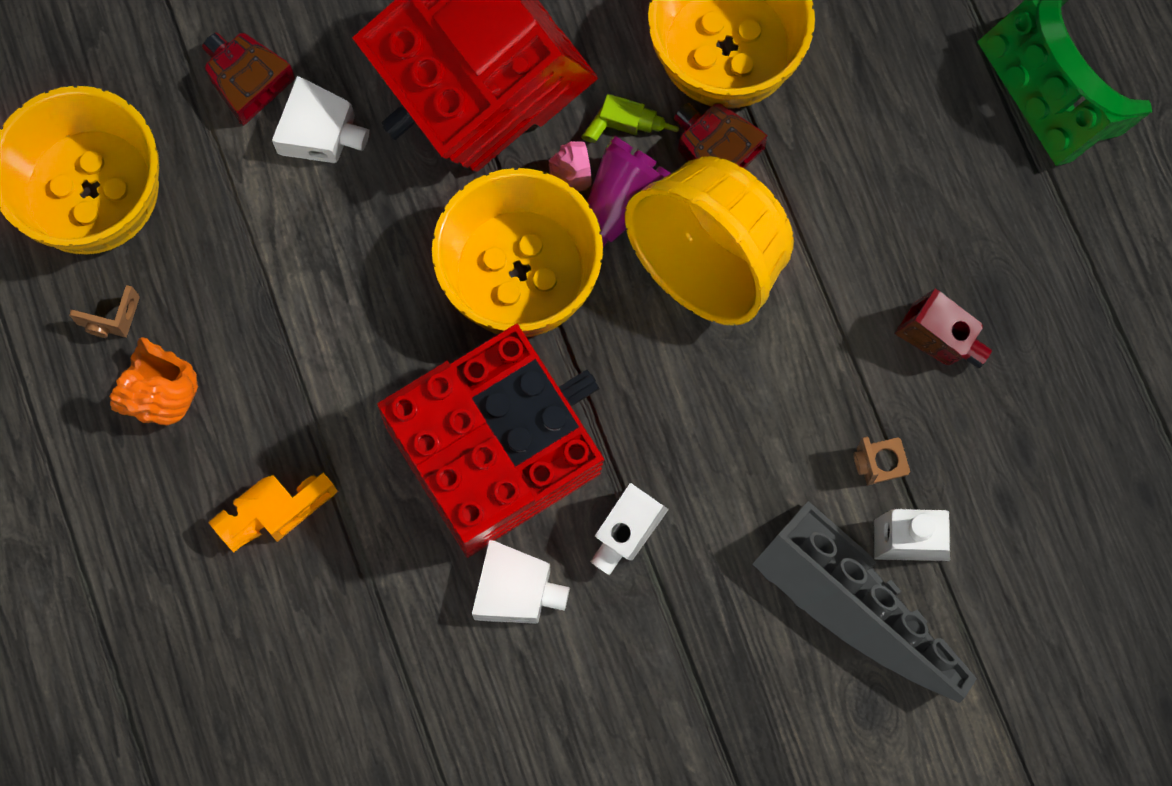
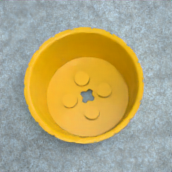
(769, 39)
(70, 140)
(511, 220)
(711, 238)

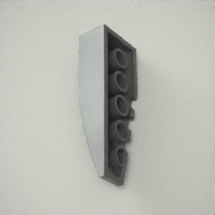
(841, 590)

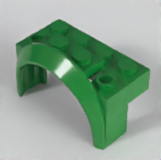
(1049, 75)

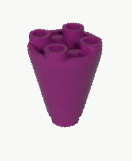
(616, 182)

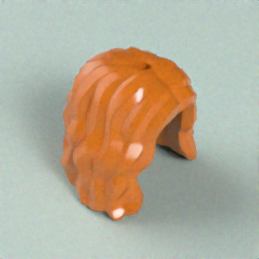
(155, 386)

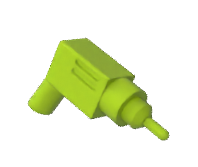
(626, 117)

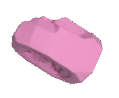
(572, 165)

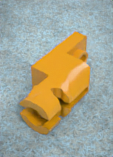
(271, 507)

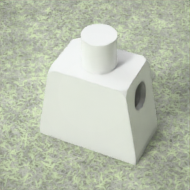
(317, 125)
(637, 512)
(913, 535)
(515, 587)

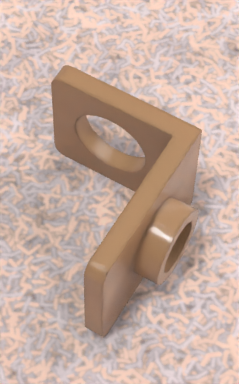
(102, 326)
(866, 463)

